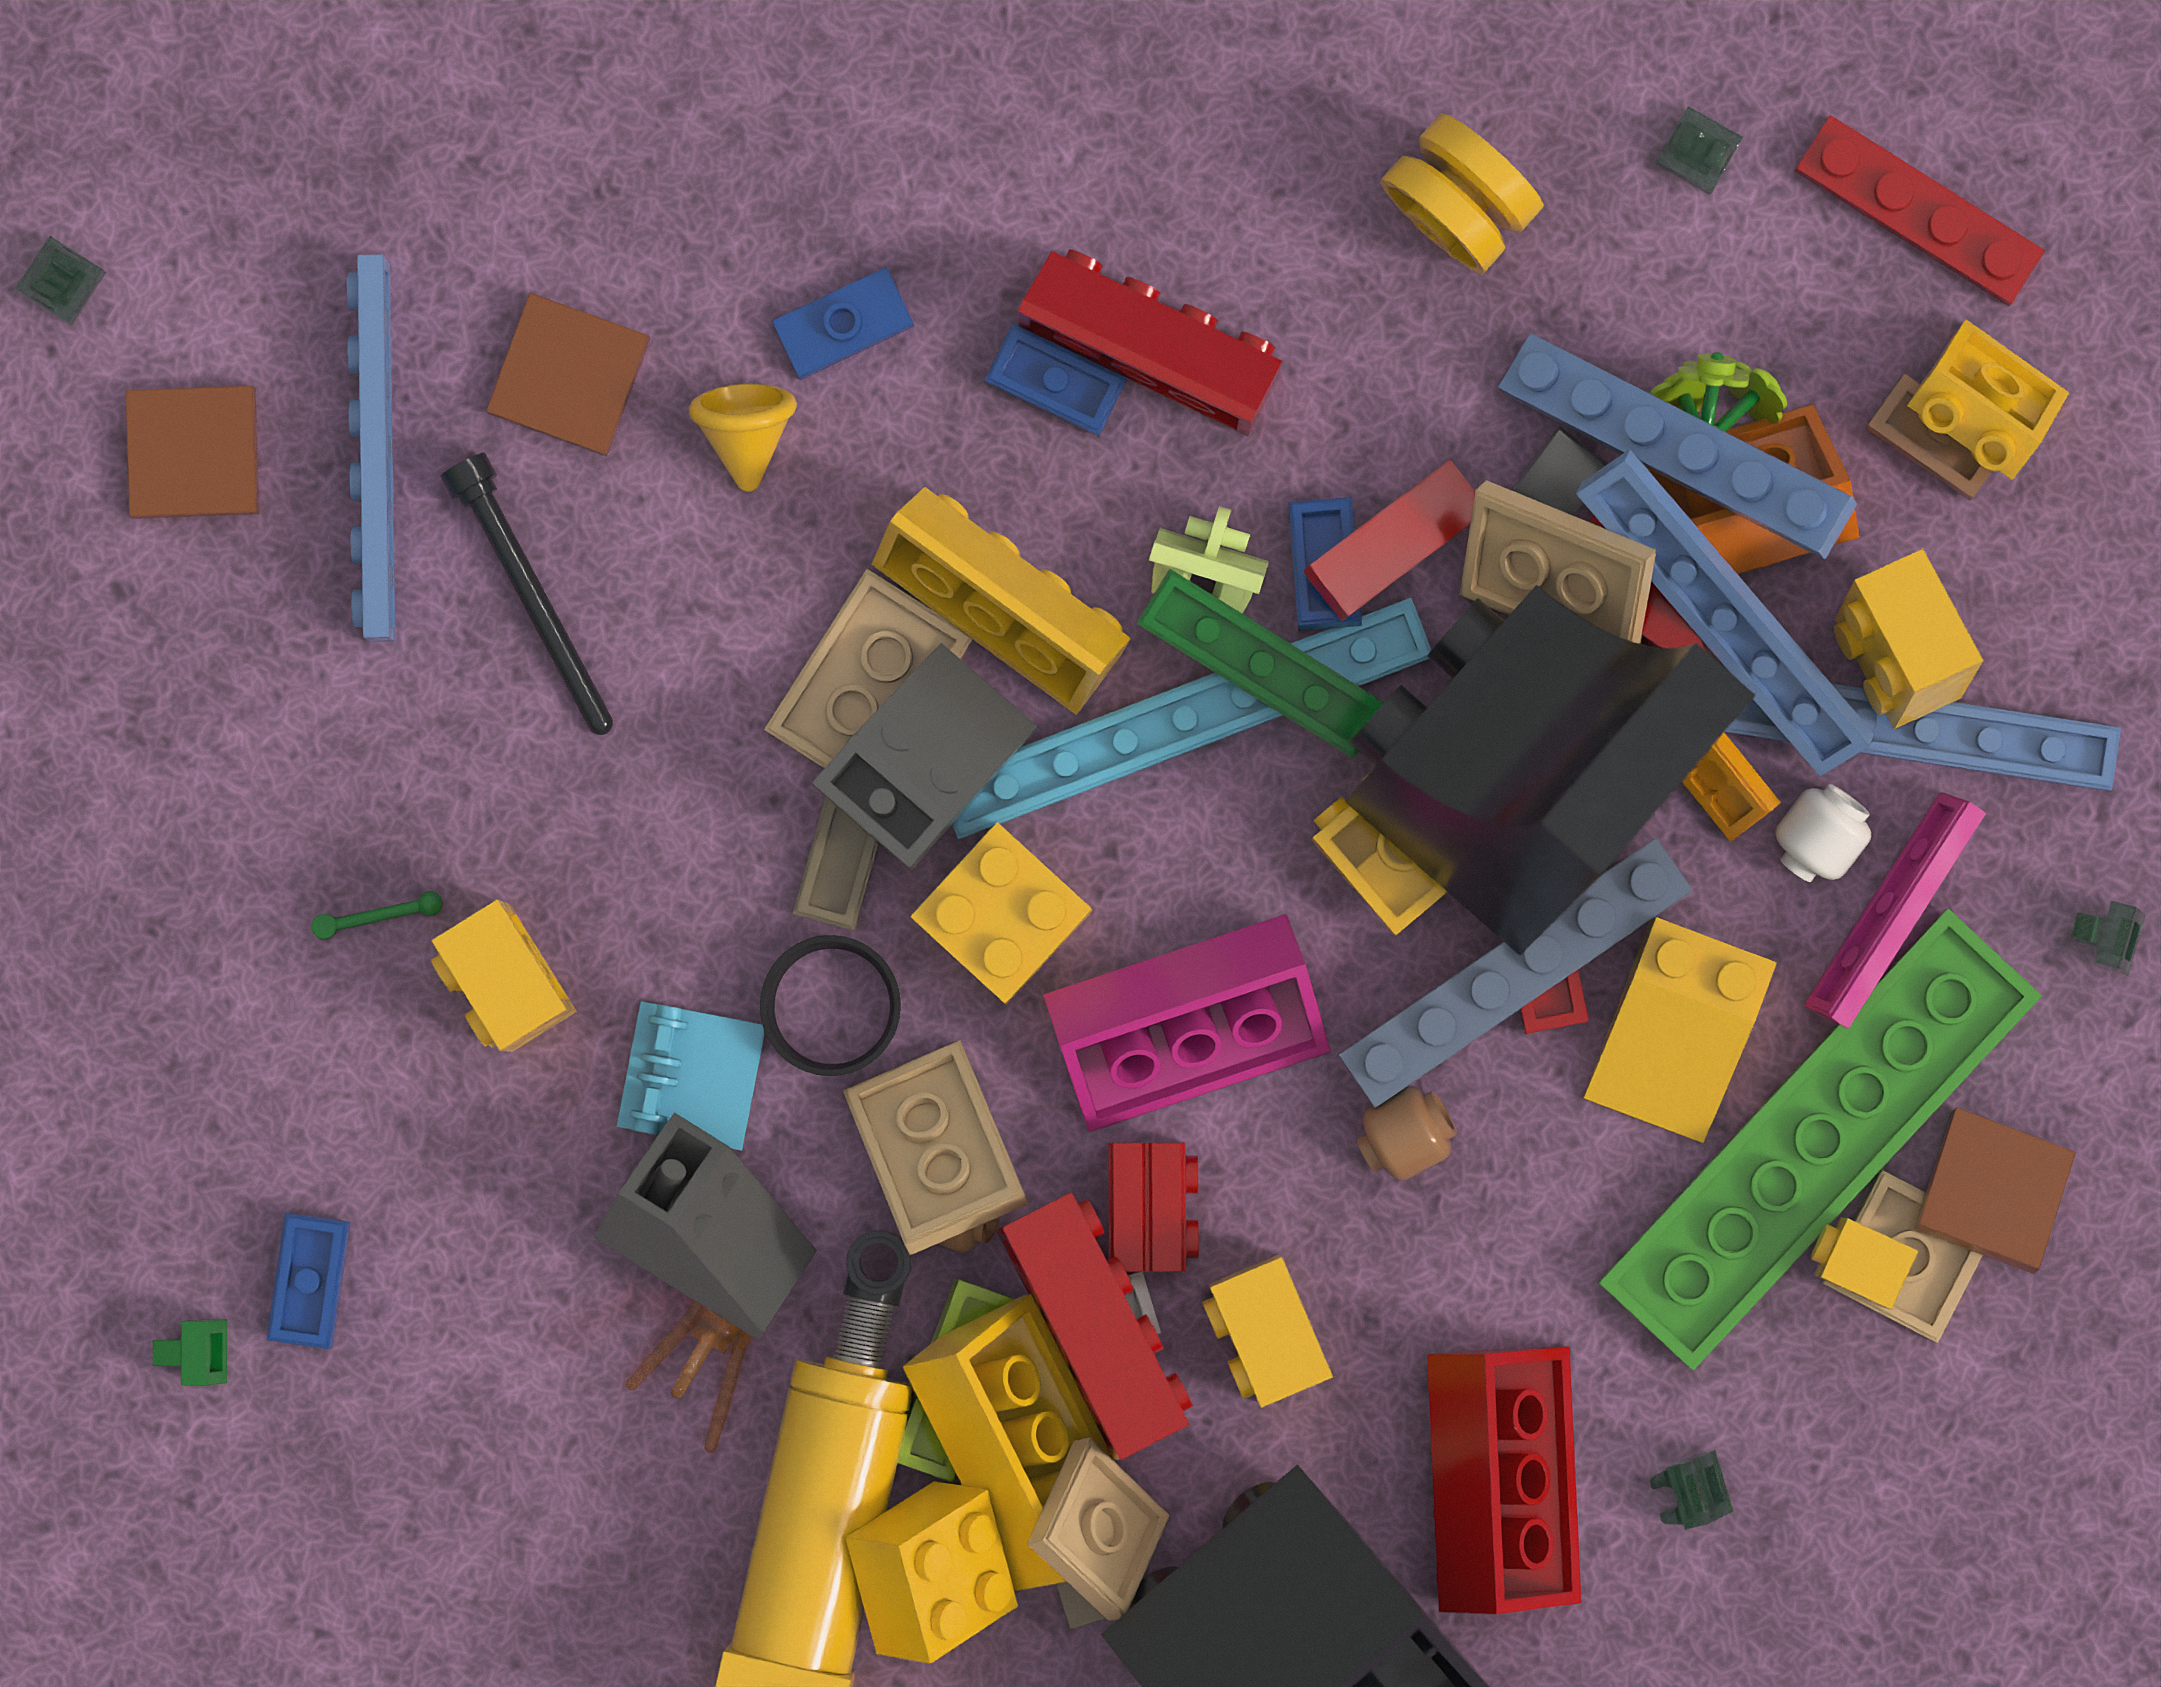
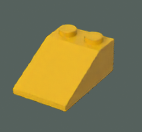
(1679, 1029)

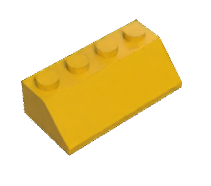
(1000, 598)
(1005, 1419)

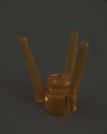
(712, 1333)

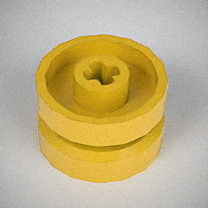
(1462, 193)

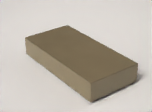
(836, 870)

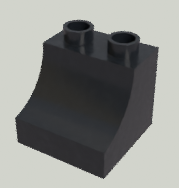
(1537, 757)
(1284, 1603)

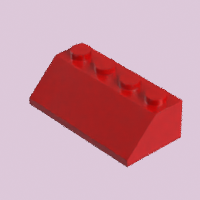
(1150, 342)
(1094, 1325)
(1504, 1480)

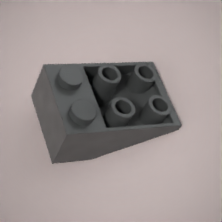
(924, 756)
(707, 1228)

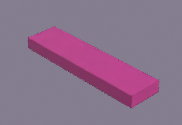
(1894, 909)

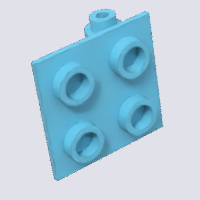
(692, 1067)

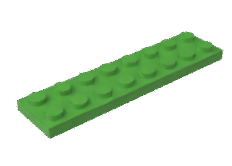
(1819, 1139)

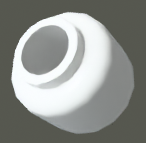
(1823, 833)

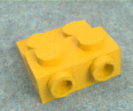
(1988, 400)
(1375, 867)

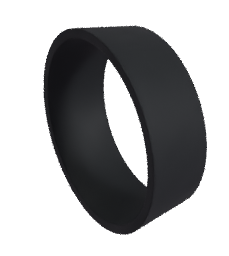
(772, 981)

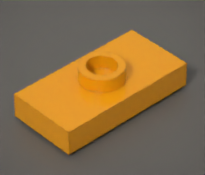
(1730, 789)

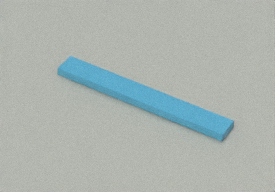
(1181, 721)

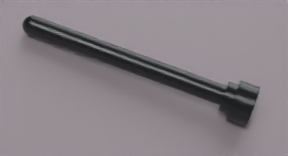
(474, 486)

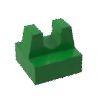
(198, 1352)

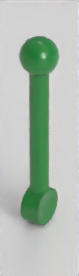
(326, 926)

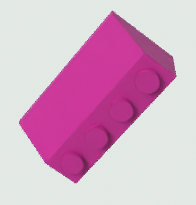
(1187, 1022)

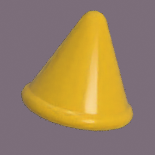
(744, 427)

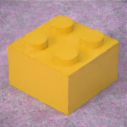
(1906, 640)
(1001, 913)
(501, 977)
(1268, 1331)
(931, 1572)

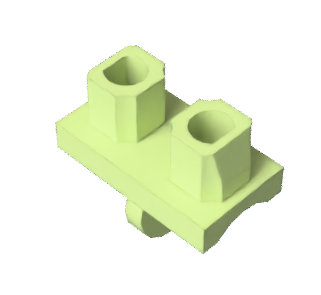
(1235, 573)

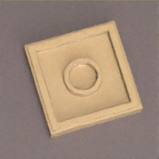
(1938, 1271)
(1098, 1529)

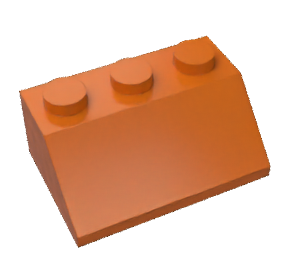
(1796, 440)

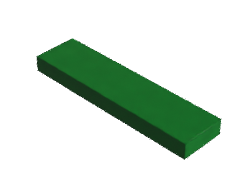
(1258, 661)

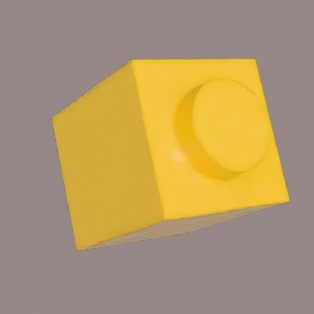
(1863, 1261)

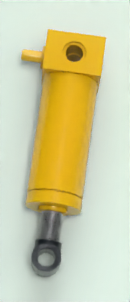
(824, 1482)

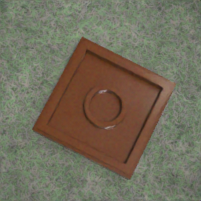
(568, 374)
(192, 452)
(1995, 1190)

